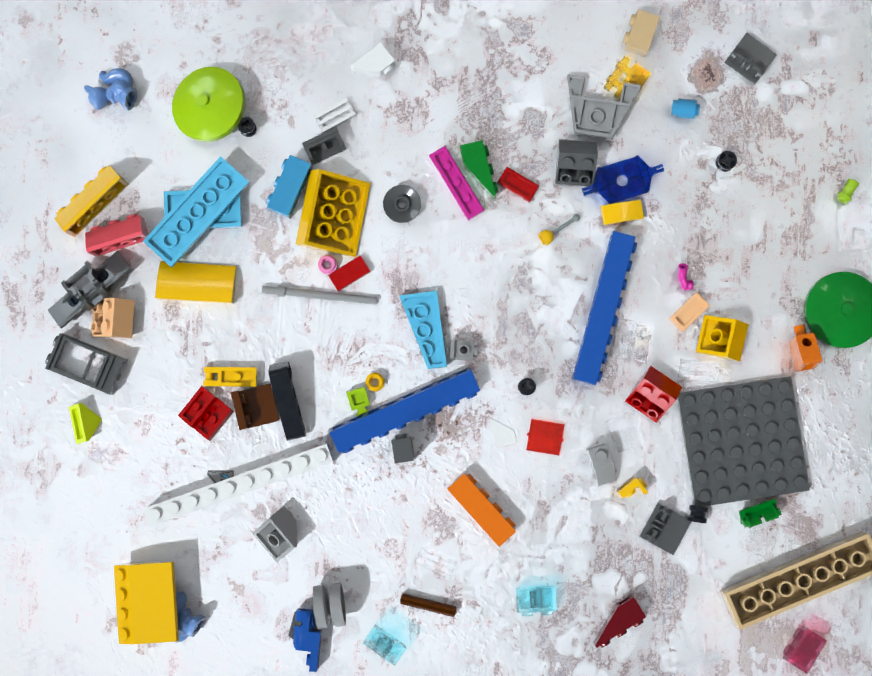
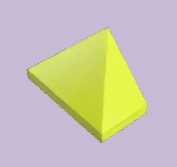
(83, 422)

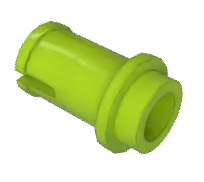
(847, 191)

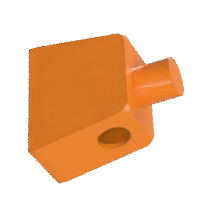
(804, 349)

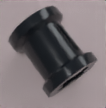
(248, 132)
(531, 383)

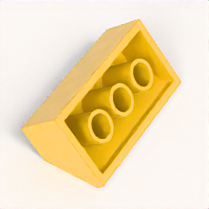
(91, 201)

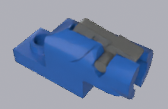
(306, 637)

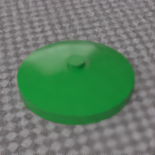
(840, 310)

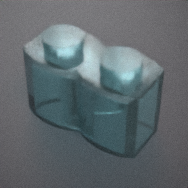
(536, 599)

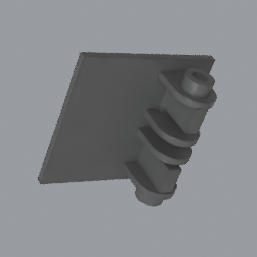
(750, 58)
(665, 528)

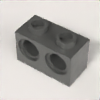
(402, 448)

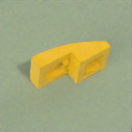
(622, 212)

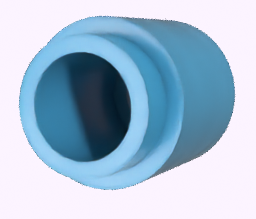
(685, 108)

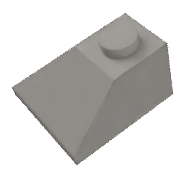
(278, 534)

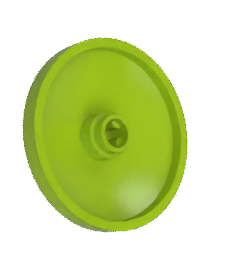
(208, 104)

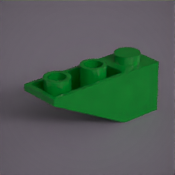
(475, 162)

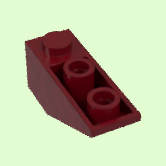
(623, 616)

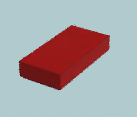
(518, 184)
(349, 273)

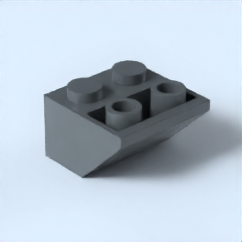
(576, 162)

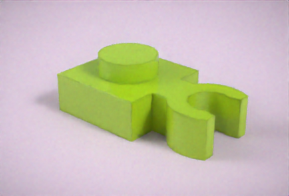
(358, 400)

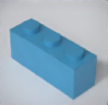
(289, 186)

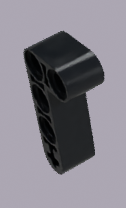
(286, 400)

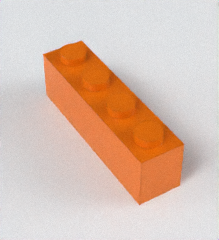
(481, 509)

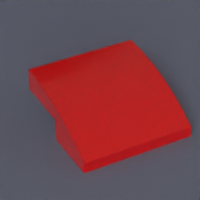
(205, 413)

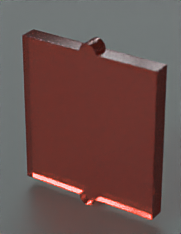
(545, 437)

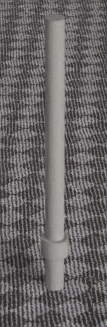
(281, 291)

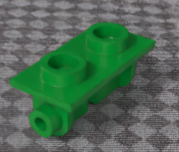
(752, 515)

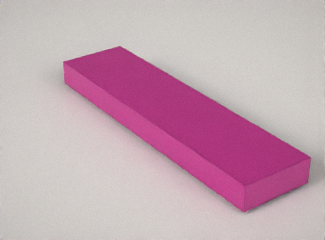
(456, 183)

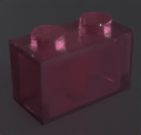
(804, 649)

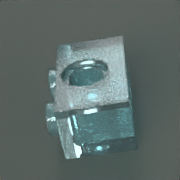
(384, 644)

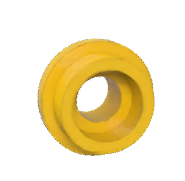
(370, 377)

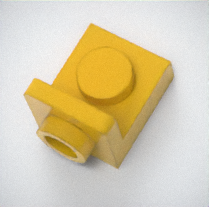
(628, 488)

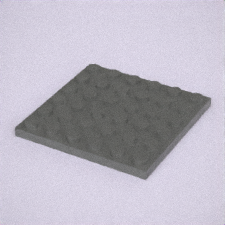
(743, 441)

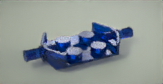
(634, 170)

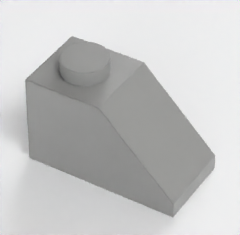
(602, 464)

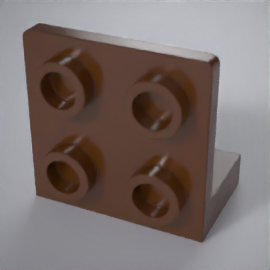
(255, 406)

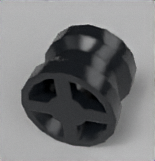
(728, 158)
(697, 514)

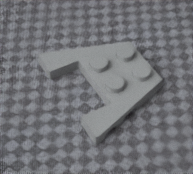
(598, 116)

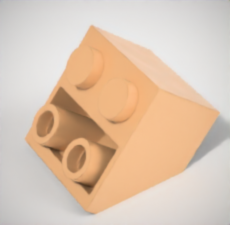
(113, 318)

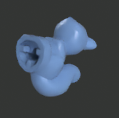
(120, 90)
(187, 623)

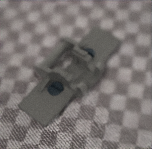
(93, 292)

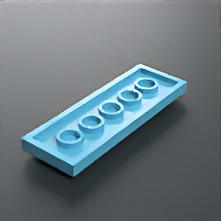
(196, 212)

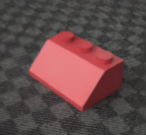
(116, 235)

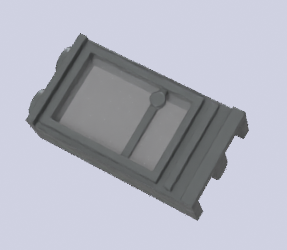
(85, 363)

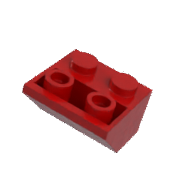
(653, 394)

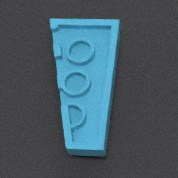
(425, 321)

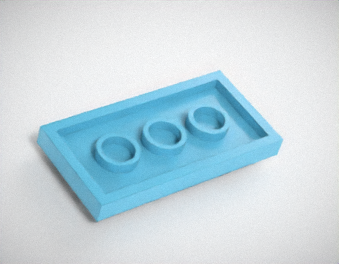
(228, 219)

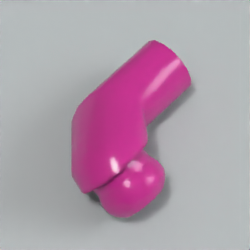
(682, 277)

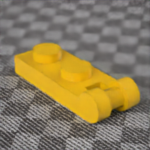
(231, 376)

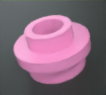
(325, 258)

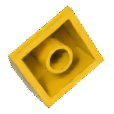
(722, 338)

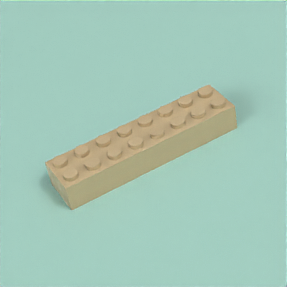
(799, 580)

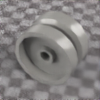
(325, 606)

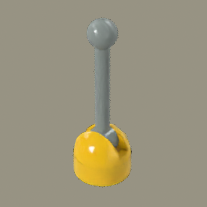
(547, 236)

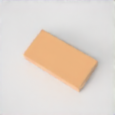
(689, 311)

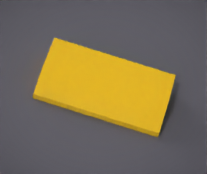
(196, 283)

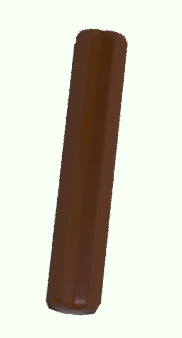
(428, 605)

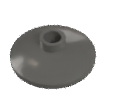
(399, 194)

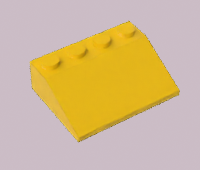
(332, 213)
(146, 602)

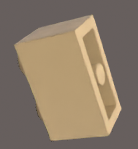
(641, 32)

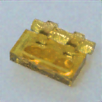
(636, 75)

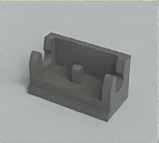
(324, 146)

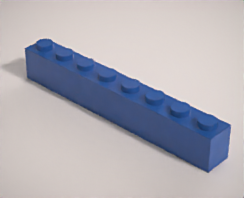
(603, 308)
(404, 410)

